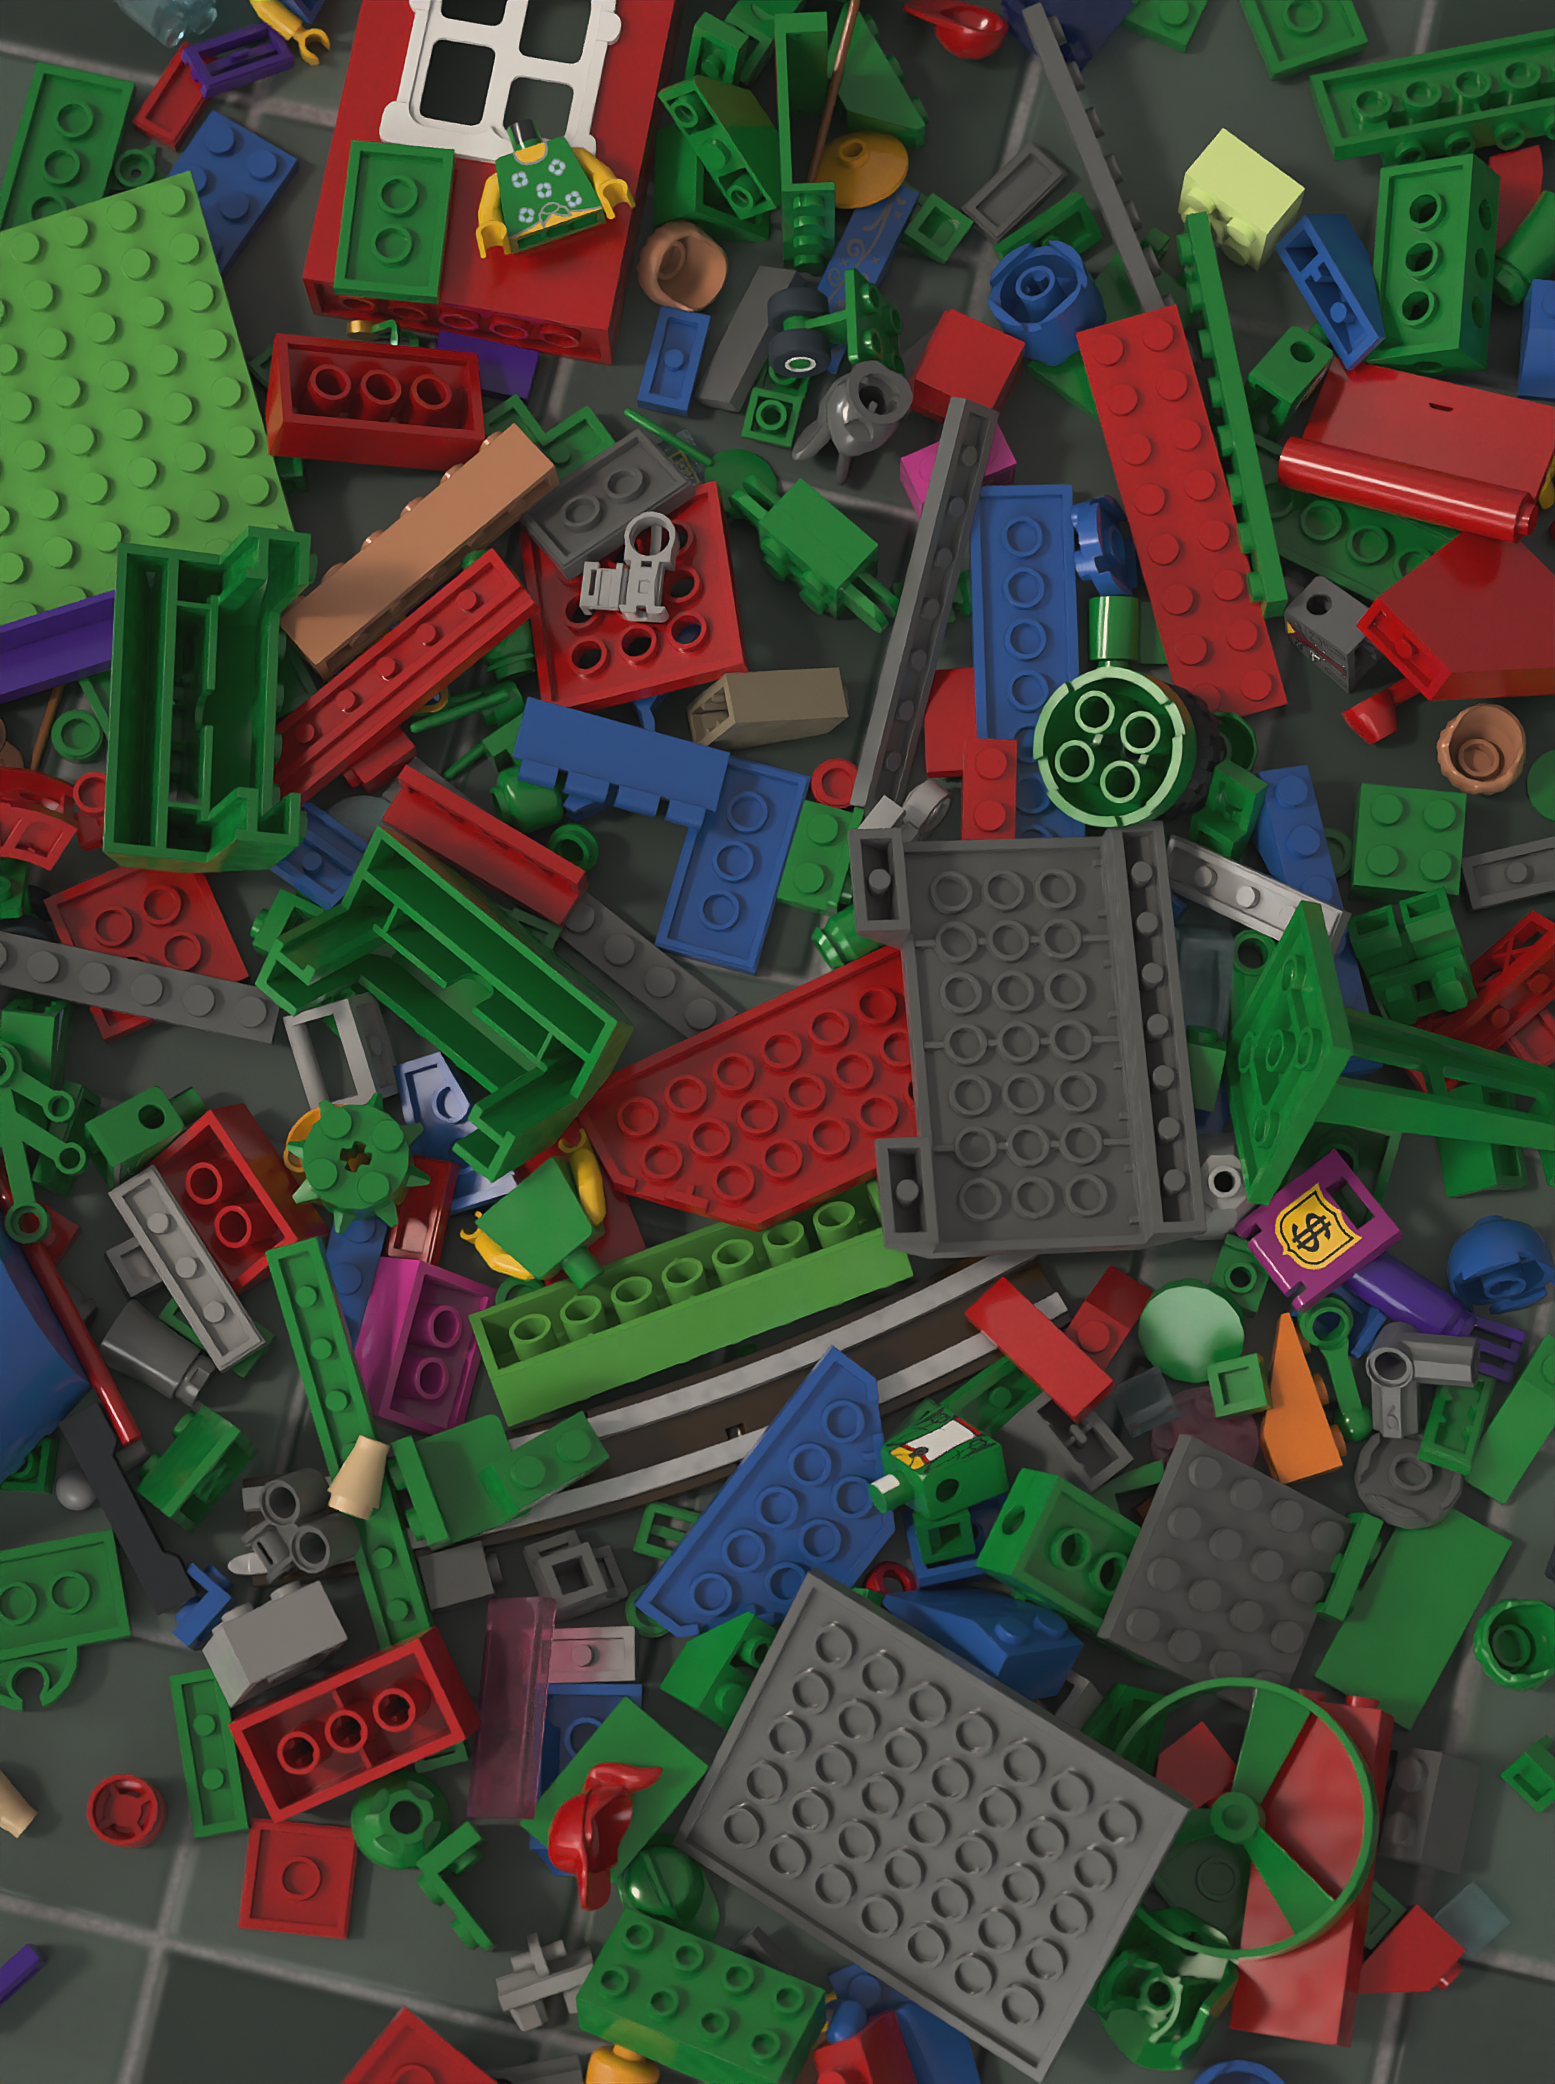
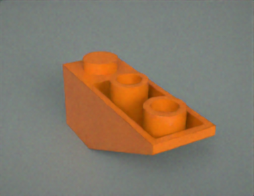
(1296, 1431)

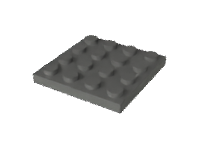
(1224, 1573)

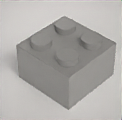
(274, 1642)

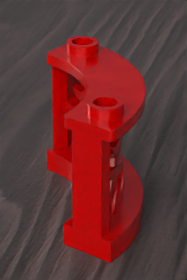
(35, 816)

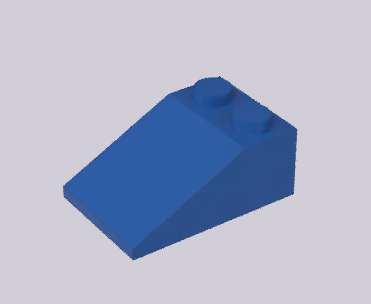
(1000, 1635)

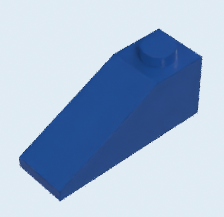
(1336, 282)

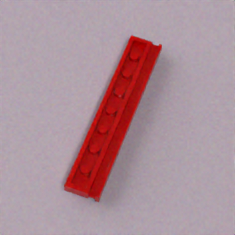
(400, 674)

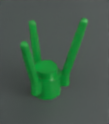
(495, 704)

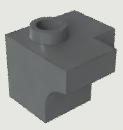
(575, 1575)

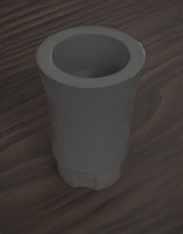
(156, 1355)

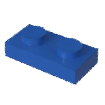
(674, 361)

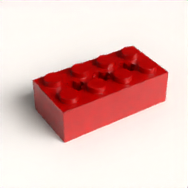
(347, 1758)

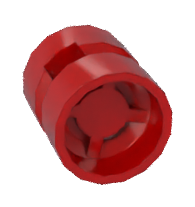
(127, 1811)

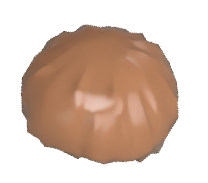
(682, 267)
(1482, 749)

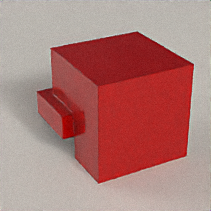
(967, 363)

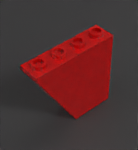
(1470, 622)

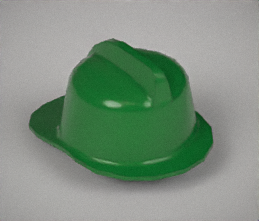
(670, 1888)

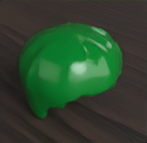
(1517, 1643)

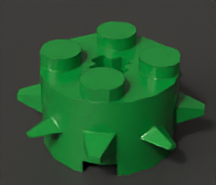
(374, 1187)

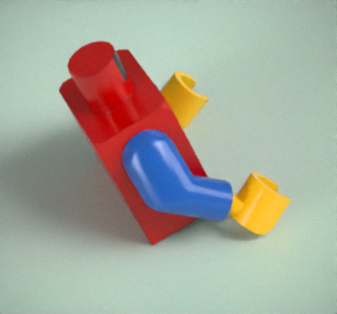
(861, 2047)

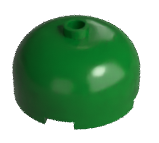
(1089, 740)

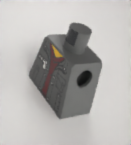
(1324, 629)

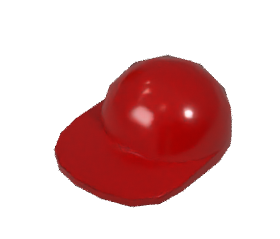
(962, 27)

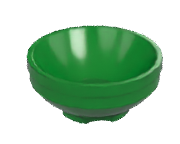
(372, 1823)

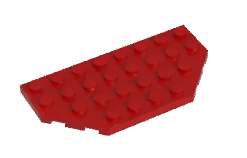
(766, 1103)

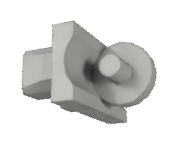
(541, 1974)

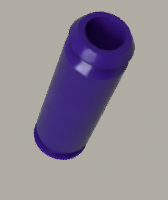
(1410, 1297)

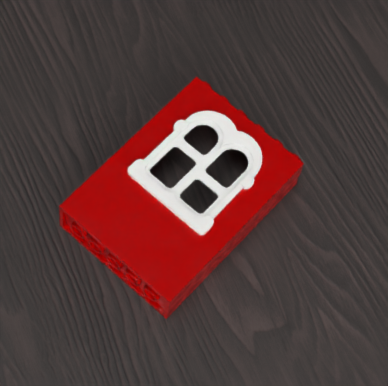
(548, 298)

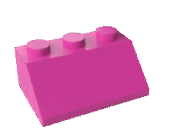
(420, 1345)

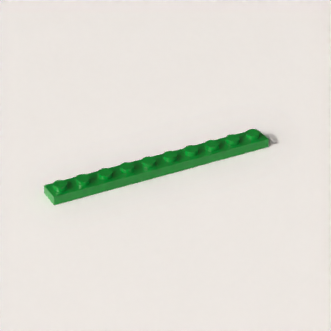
(340, 1416)

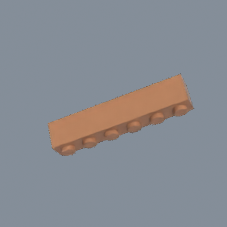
(417, 551)

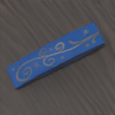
(869, 247)

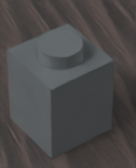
(460, 1576)

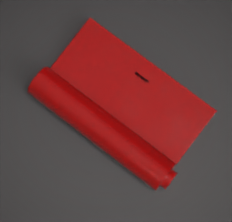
(1424, 451)

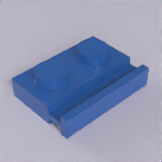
(324, 861)

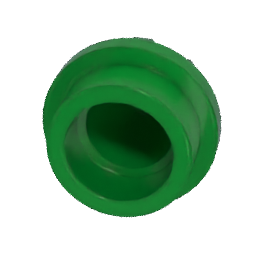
(576, 845)

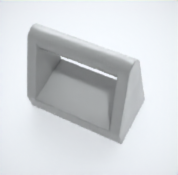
(364, 1045)

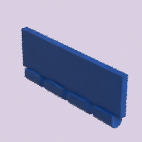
(616, 754)

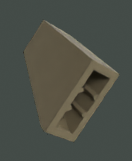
(767, 707)

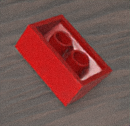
(236, 1193)

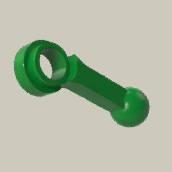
(1351, 1415)

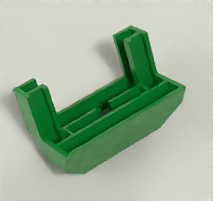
(215, 725)
(466, 985)

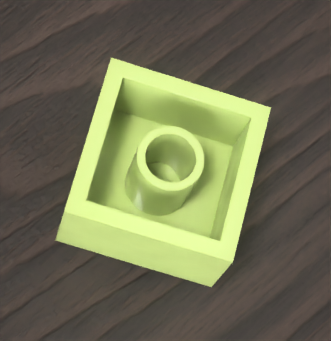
(1245, 199)

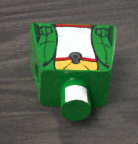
(939, 1467)

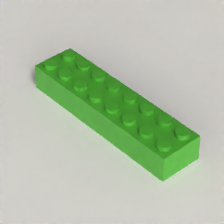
(682, 1302)

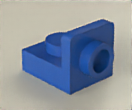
(201, 1615)

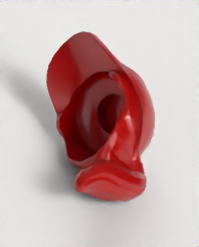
(591, 1825)

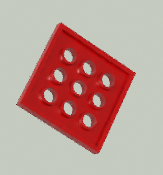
(666, 663)

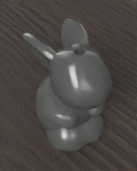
(857, 414)

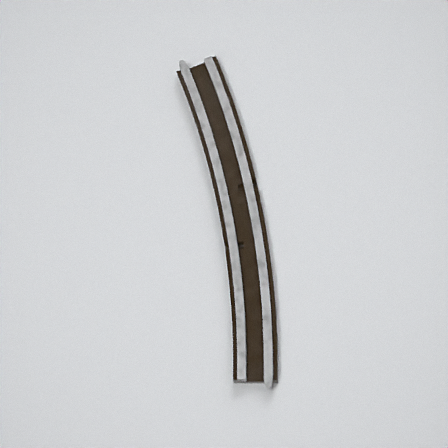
(706, 1423)

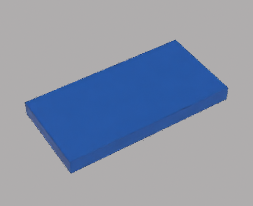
(734, 868)

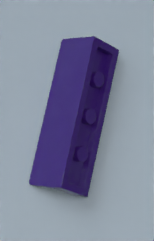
(56, 646)

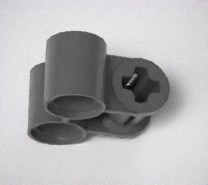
(298, 1527)

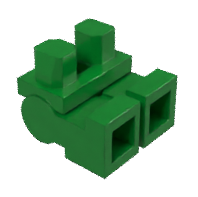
(1413, 964)

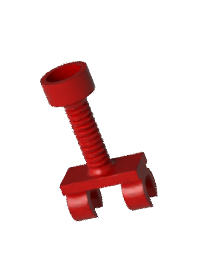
(90, 798)

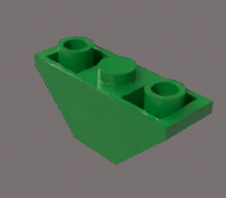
(872, 89)
(730, 139)

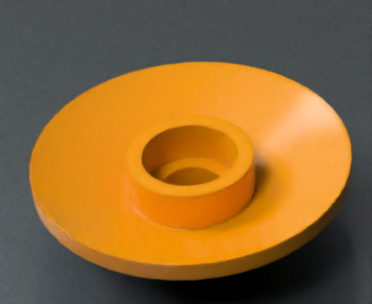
(863, 167)

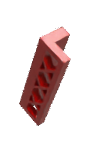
(485, 848)
(1507, 1000)

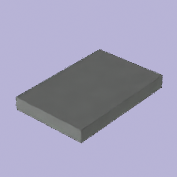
(596, 502)

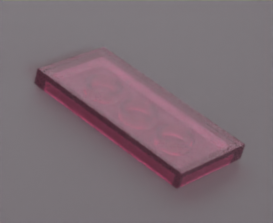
(511, 1708)

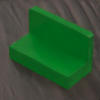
(1481, 1165)

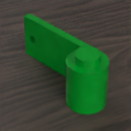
(1123, 633)

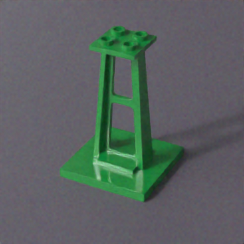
(1297, 1040)

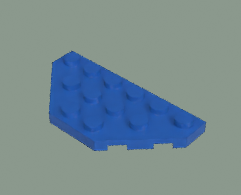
(783, 1510)

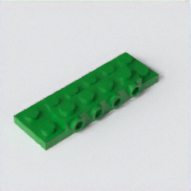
(1441, 100)

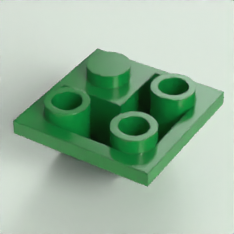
(720, 1668)

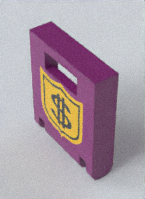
(1311, 1238)

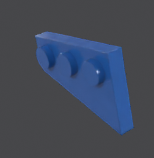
(441, 1100)

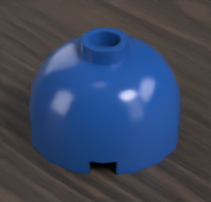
(1500, 1265)

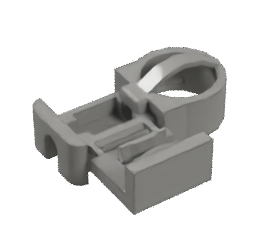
(643, 580)
(920, 813)

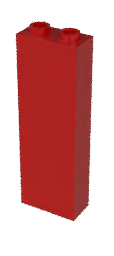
(1319, 1822)

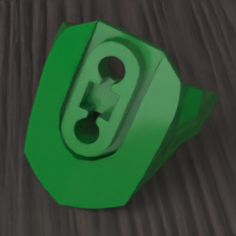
(1134, 1998)

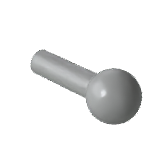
(76, 1492)

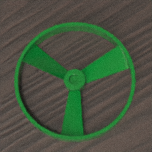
(1240, 1818)

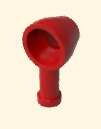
(1377, 714)

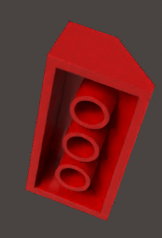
(373, 403)

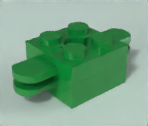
(817, 551)

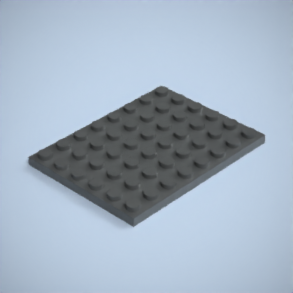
(931, 1824)

